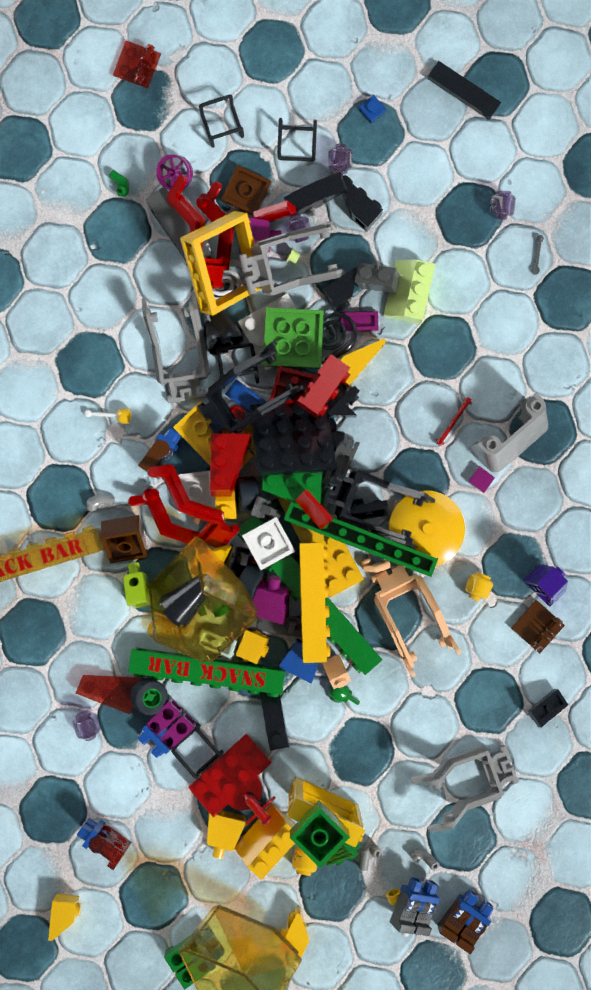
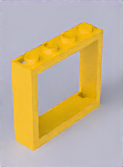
(197, 265)
(304, 796)

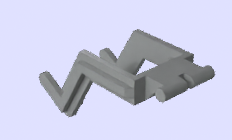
(259, 269)
(185, 381)
(496, 774)

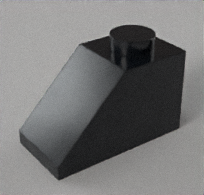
(341, 290)

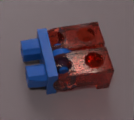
(104, 841)

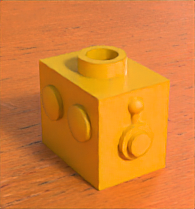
(253, 646)

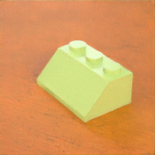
(412, 291)

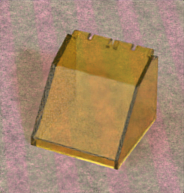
(219, 617)
(238, 954)

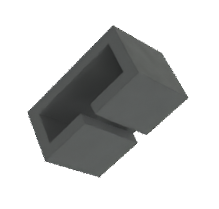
(378, 279)

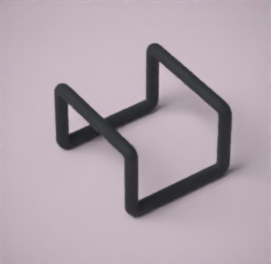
(281, 127)
(239, 129)
(255, 371)
(217, 753)

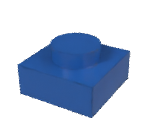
(372, 109)

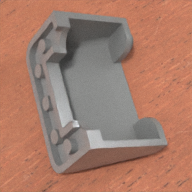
(498, 455)

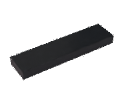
(464, 90)

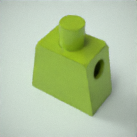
(137, 595)

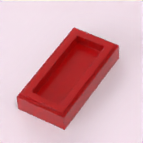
(276, 211)

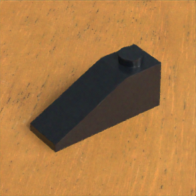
(274, 722)

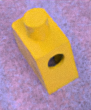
(224, 832)

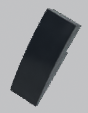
(317, 193)

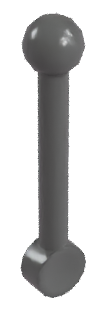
(535, 270)

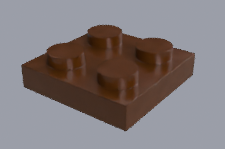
(246, 190)

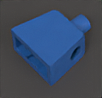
(293, 663)

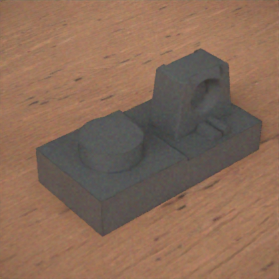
(266, 509)

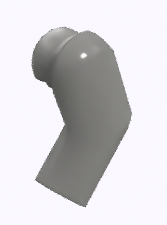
(93, 502)
(366, 854)
(419, 854)

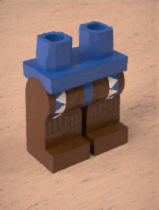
(161, 450)
(466, 921)

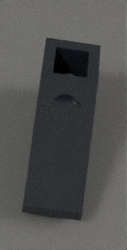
(360, 206)

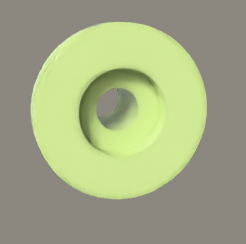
(293, 256)

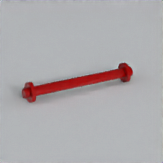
(467, 401)

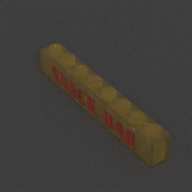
(50, 554)

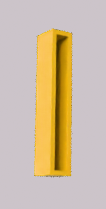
(313, 602)

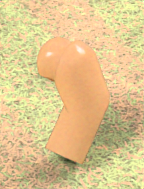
(375, 567)

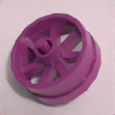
(174, 171)

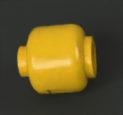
(478, 586)
(302, 863)

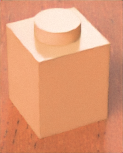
(336, 672)

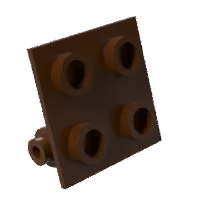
(538, 626)

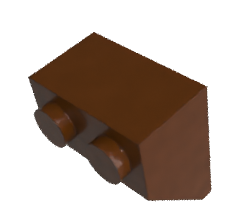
(124, 539)

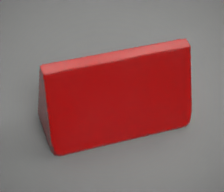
(314, 509)

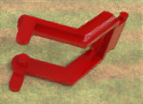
(196, 220)
(214, 533)

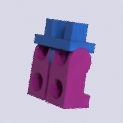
(160, 731)

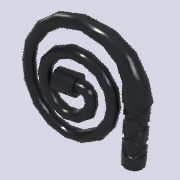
(346, 347)

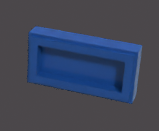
(243, 396)

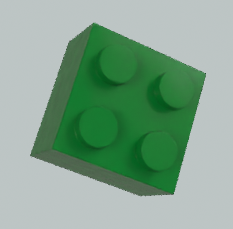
(319, 834)

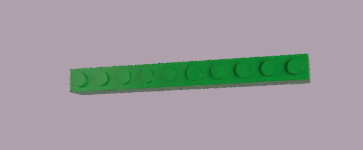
(341, 630)

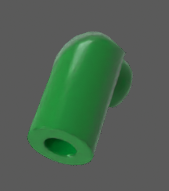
(122, 183)

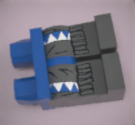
(415, 907)

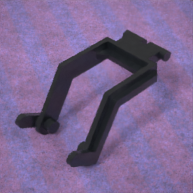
(219, 411)
(344, 492)

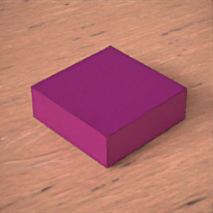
(481, 479)

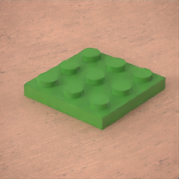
(297, 337)

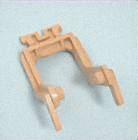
(396, 585)

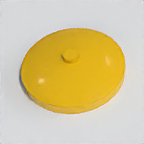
(435, 527)

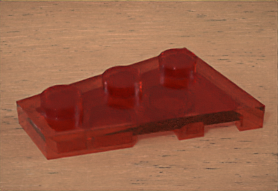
(108, 690)

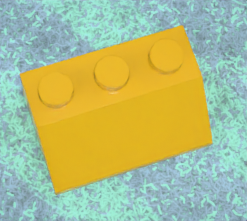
(266, 844)

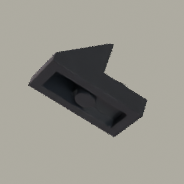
(341, 409)

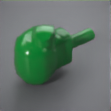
(341, 694)

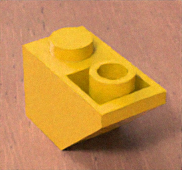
(297, 931)

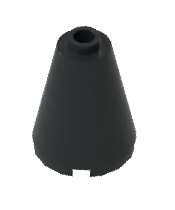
(220, 332)
(183, 602)

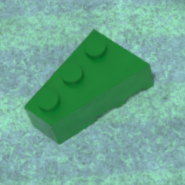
(293, 485)

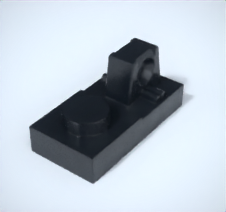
(370, 510)
(237, 559)
(547, 708)

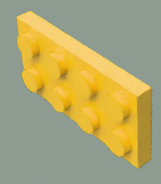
(198, 434)

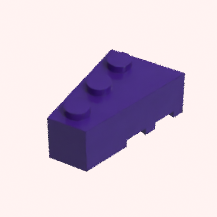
(547, 583)

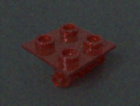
(137, 64)

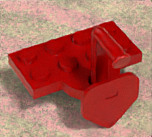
(232, 779)

